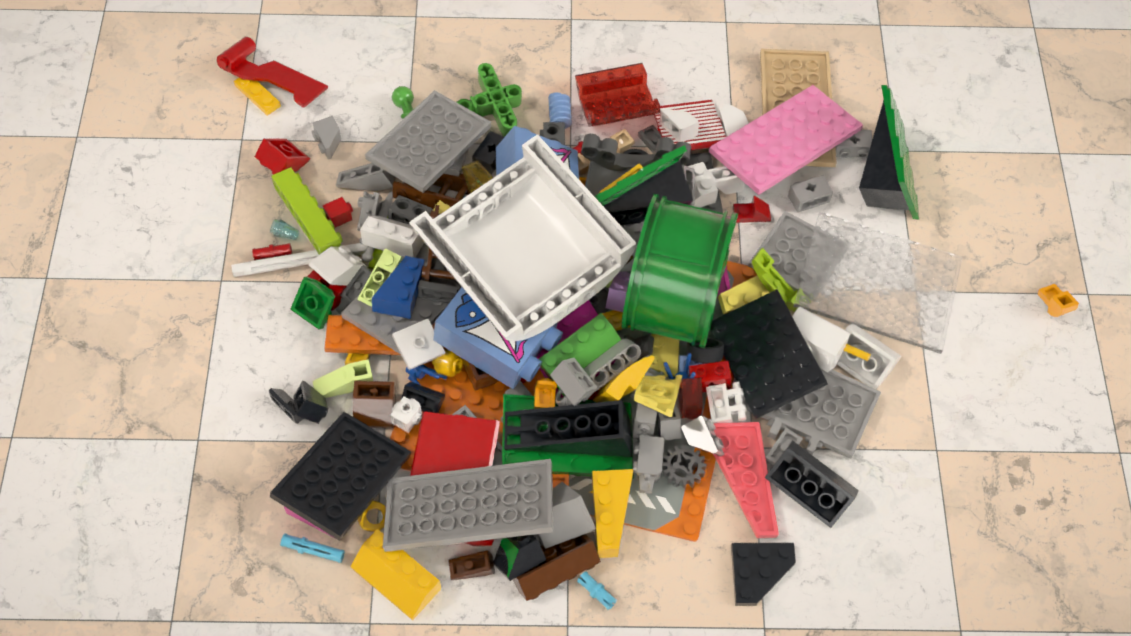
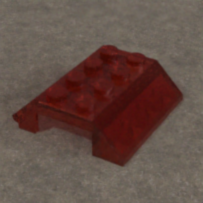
(615, 95)

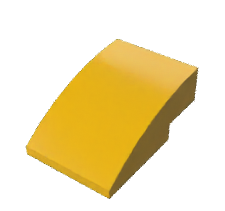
(624, 382)

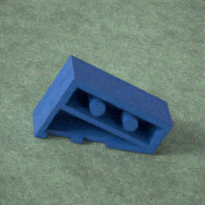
(400, 290)

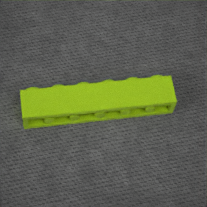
(306, 210)

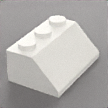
(392, 235)
(822, 337)
(879, 364)

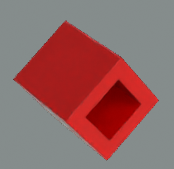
(338, 211)

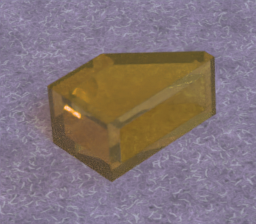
(475, 175)

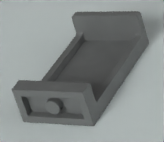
(438, 288)

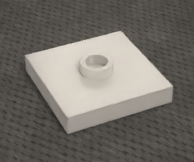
(417, 344)

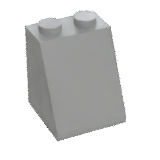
(569, 517)

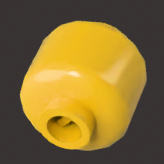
(448, 364)

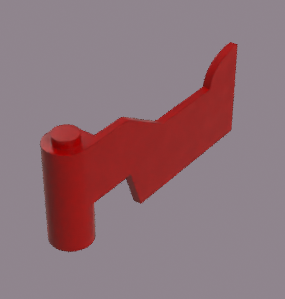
(302, 86)

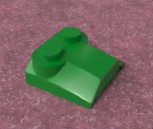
(313, 302)

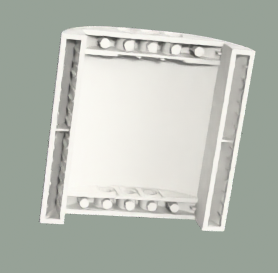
(528, 243)

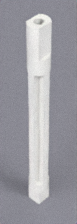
(286, 261)

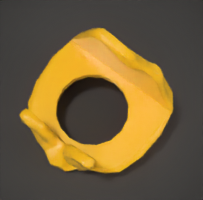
(365, 524)

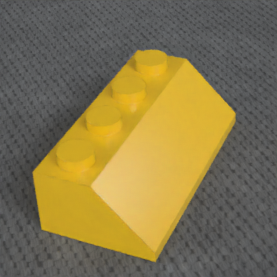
(395, 576)

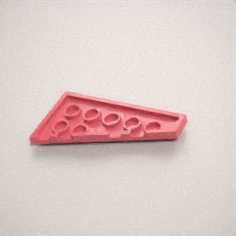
(745, 472)

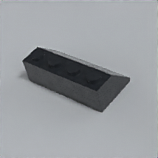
(819, 488)

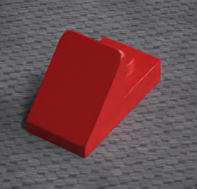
(752, 212)

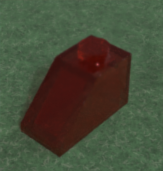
(690, 398)

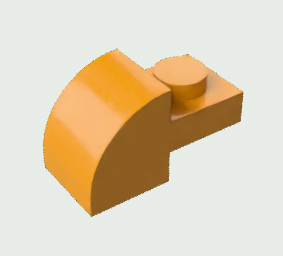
(1057, 301)

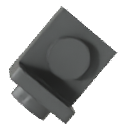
(645, 343)

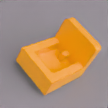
(544, 393)

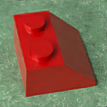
(280, 155)

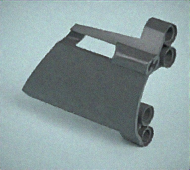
(608, 165)

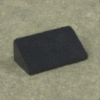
(429, 399)
(285, 403)

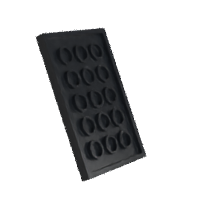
(768, 354)
(340, 475)

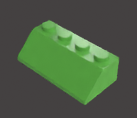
(583, 345)

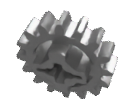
(679, 473)

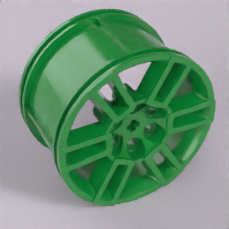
(678, 270)

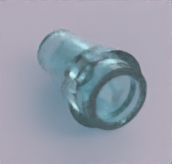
(282, 229)

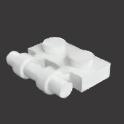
(719, 403)

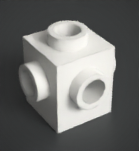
(406, 414)

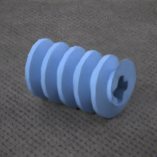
(560, 108)

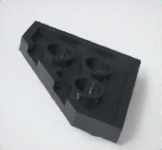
(758, 569)

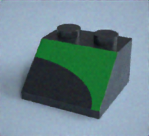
(518, 555)

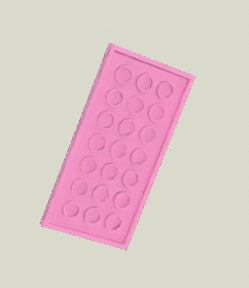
(785, 139)

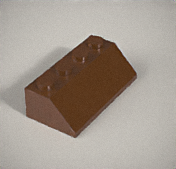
(561, 564)

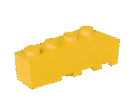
(610, 503)

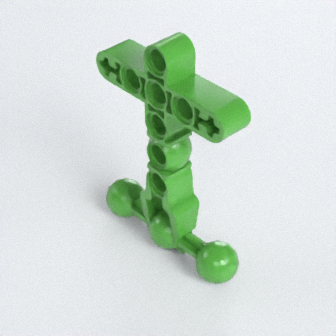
(493, 99)

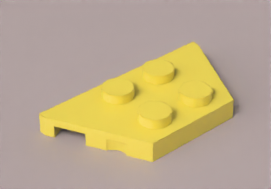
(658, 393)

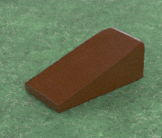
(472, 566)

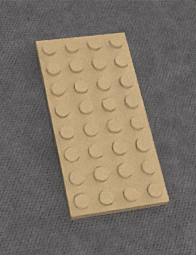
(789, 73)

